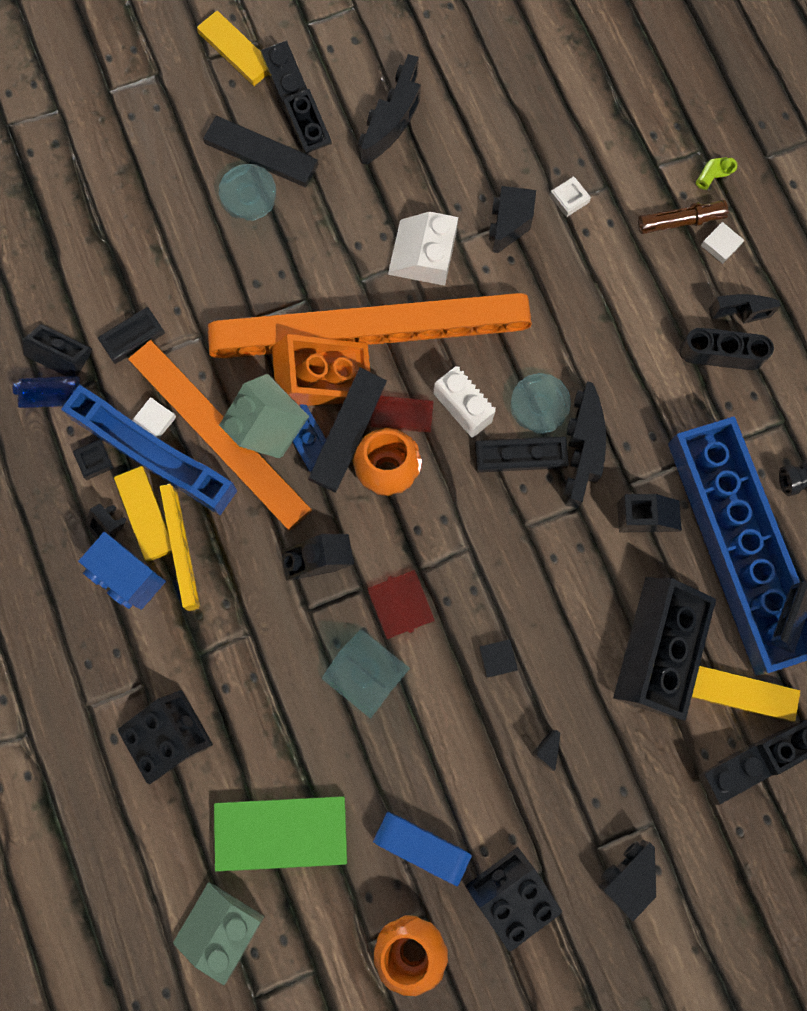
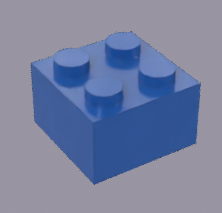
(116, 567)

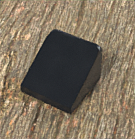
(548, 750)

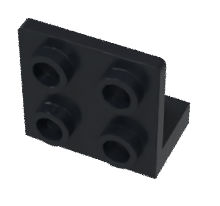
(164, 736)
(514, 899)

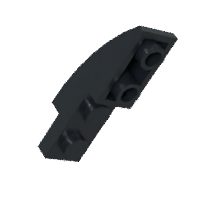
(295, 97)
(391, 116)
(589, 436)
(756, 763)

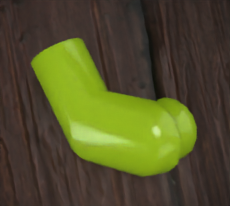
(715, 169)

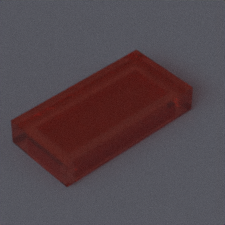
(403, 414)

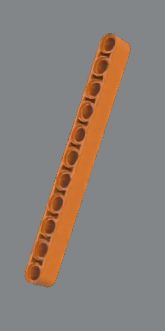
(374, 324)

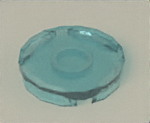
(247, 192)
(540, 403)

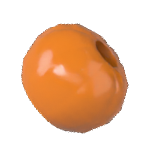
(392, 447)
(396, 970)

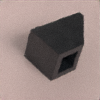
(514, 216)
(648, 513)
(317, 556)
(633, 881)

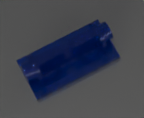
(44, 391)

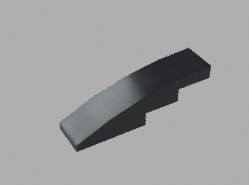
(347, 430)

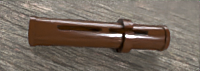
(691, 215)

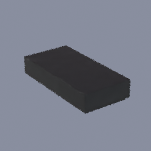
(131, 335)

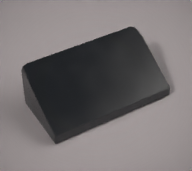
(56, 351)
(791, 618)

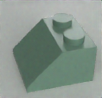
(263, 417)
(217, 933)

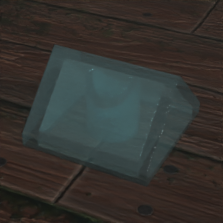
(365, 673)

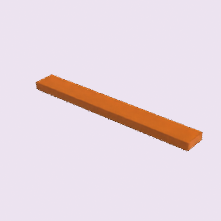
(205, 421)

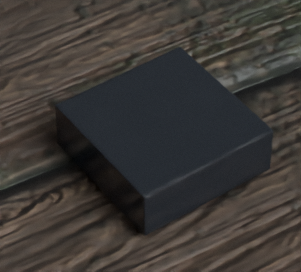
(93, 459)
(498, 658)

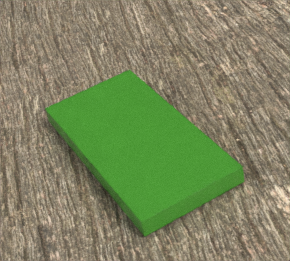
(280, 833)

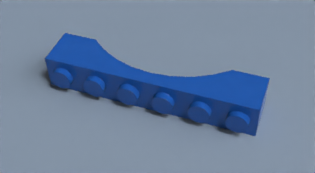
(149, 451)

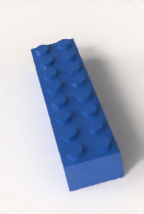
(739, 537)

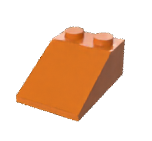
(317, 368)

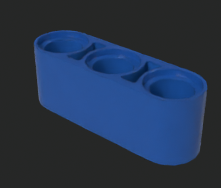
(422, 848)

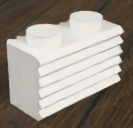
(464, 401)

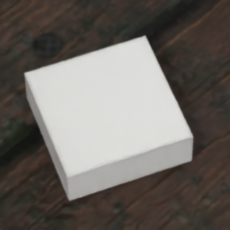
(570, 196)
(722, 242)
(154, 418)

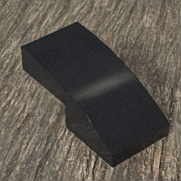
(749, 306)

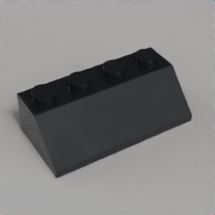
(665, 647)

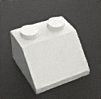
(424, 247)

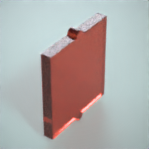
(400, 604)

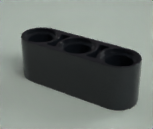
(738, 342)

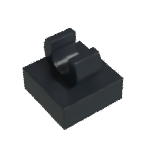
(101, 520)

